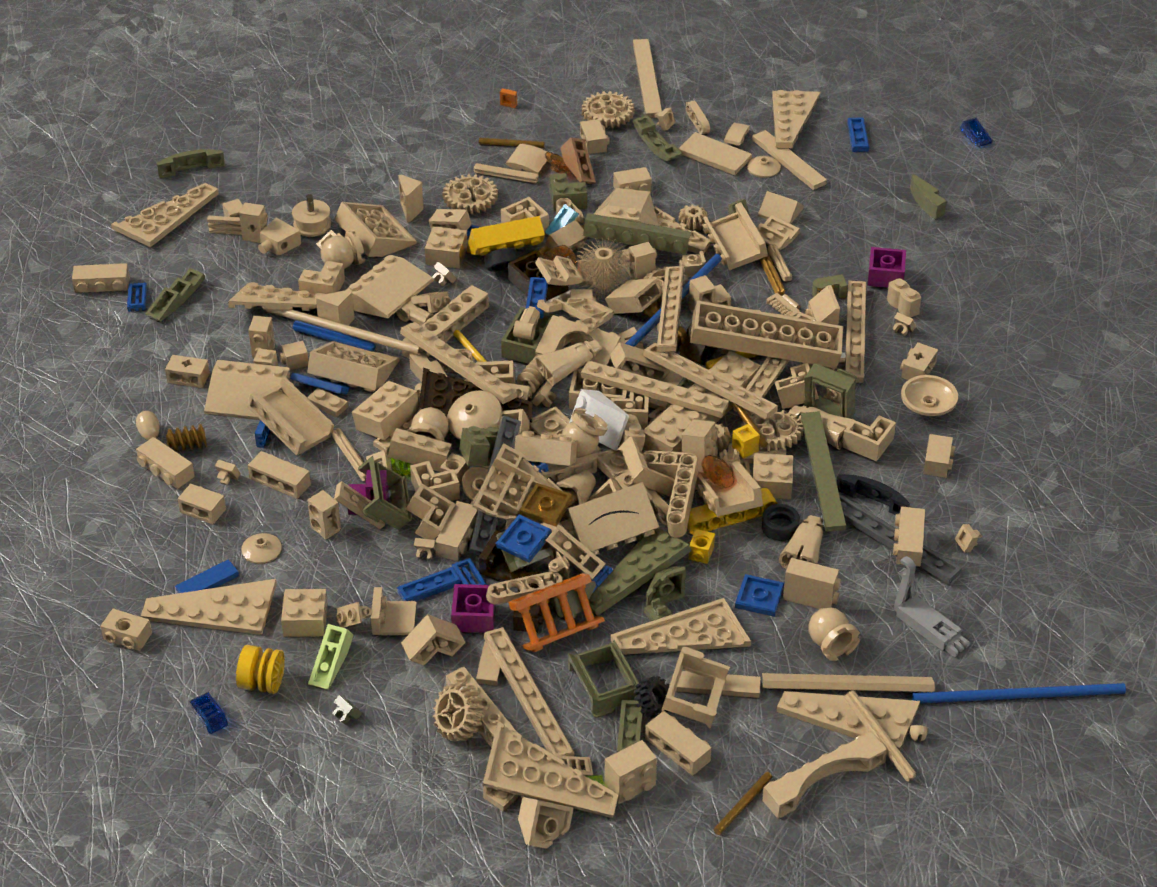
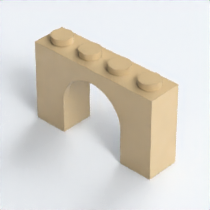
(562, 331)

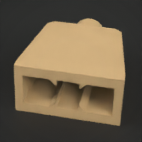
(279, 237)

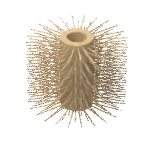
(603, 267)

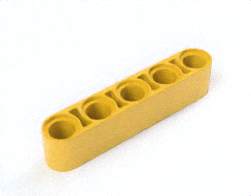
(706, 520)

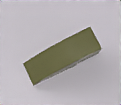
(927, 197)

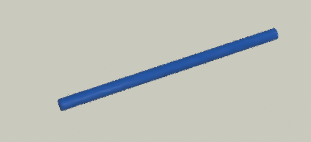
(655, 319)
(1019, 693)

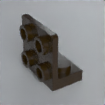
(493, 563)

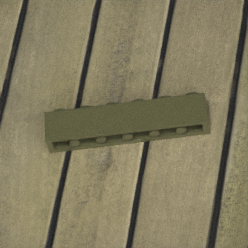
(636, 233)

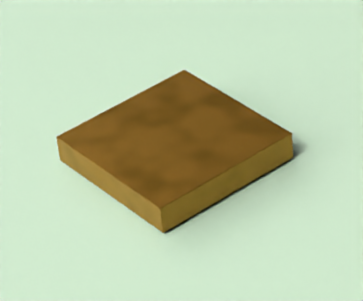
(546, 504)

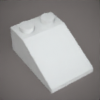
(615, 417)

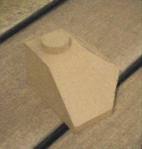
(543, 821)

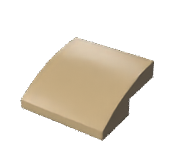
(527, 158)
(778, 232)
(559, 271)

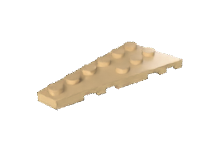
(790, 113)

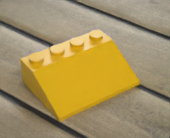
(506, 235)

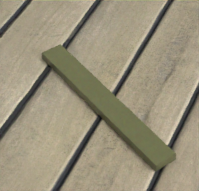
(823, 471)

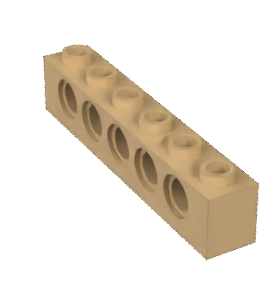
(455, 315)
(490, 712)

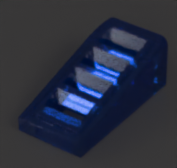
(966, 128)
(210, 714)

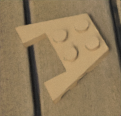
(587, 310)

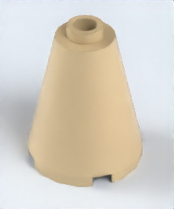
(580, 486)

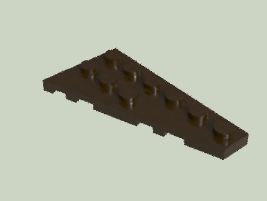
(443, 391)

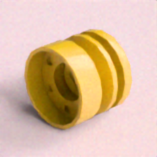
(260, 669)

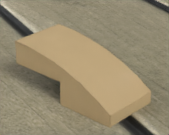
(736, 134)

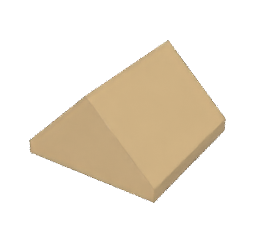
(410, 196)
(780, 207)
(336, 307)

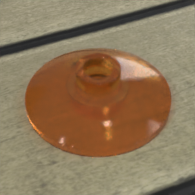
(557, 162)
(717, 471)

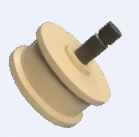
(311, 217)

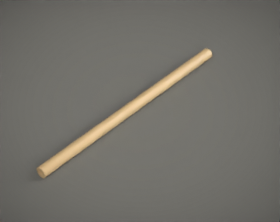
(348, 330)

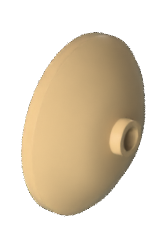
(929, 395)
(484, 412)

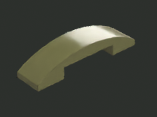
(654, 140)
(190, 159)

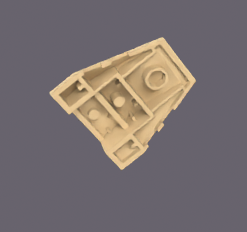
(629, 205)
(509, 485)

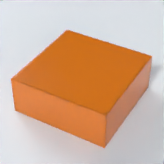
(508, 98)

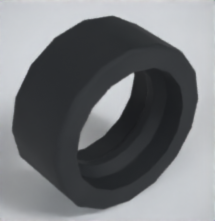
(499, 259)
(780, 511)

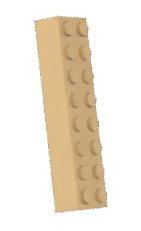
(766, 334)
(667, 428)

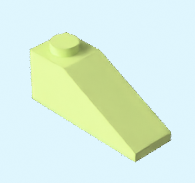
(330, 656)

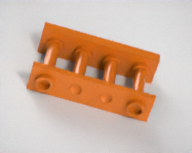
(542, 598)

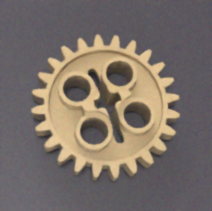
(608, 108)
(480, 190)
(779, 429)

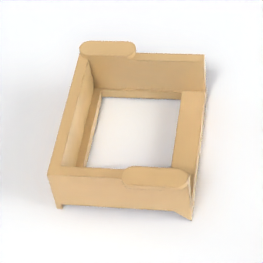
(640, 472)
(694, 662)

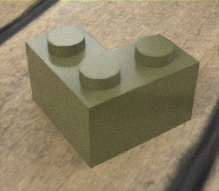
(560, 188)
(478, 444)

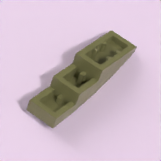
(173, 297)

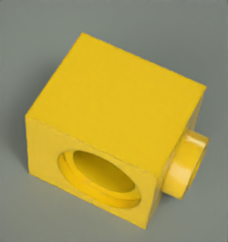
(745, 440)
(701, 546)

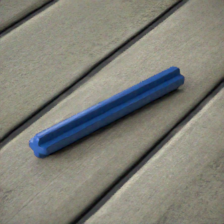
(333, 336)

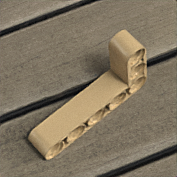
(685, 471)

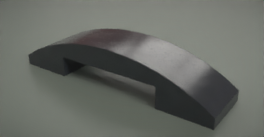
(872, 489)

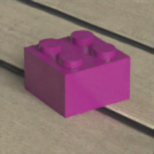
(885, 266)
(471, 608)

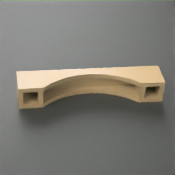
(859, 755)

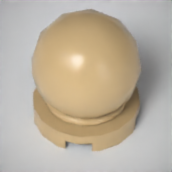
(343, 249)
(430, 423)
(585, 430)
(833, 633)

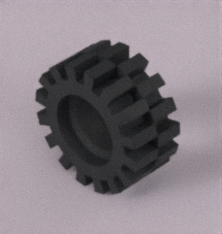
(645, 698)

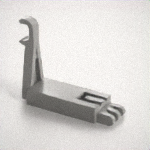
(925, 618)

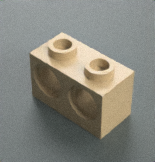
(261, 334)
(324, 514)

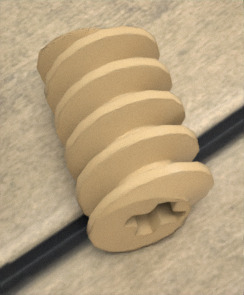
(531, 376)

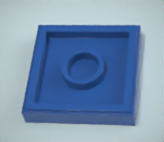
(523, 538)
(759, 595)

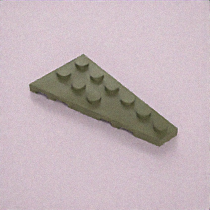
(639, 566)

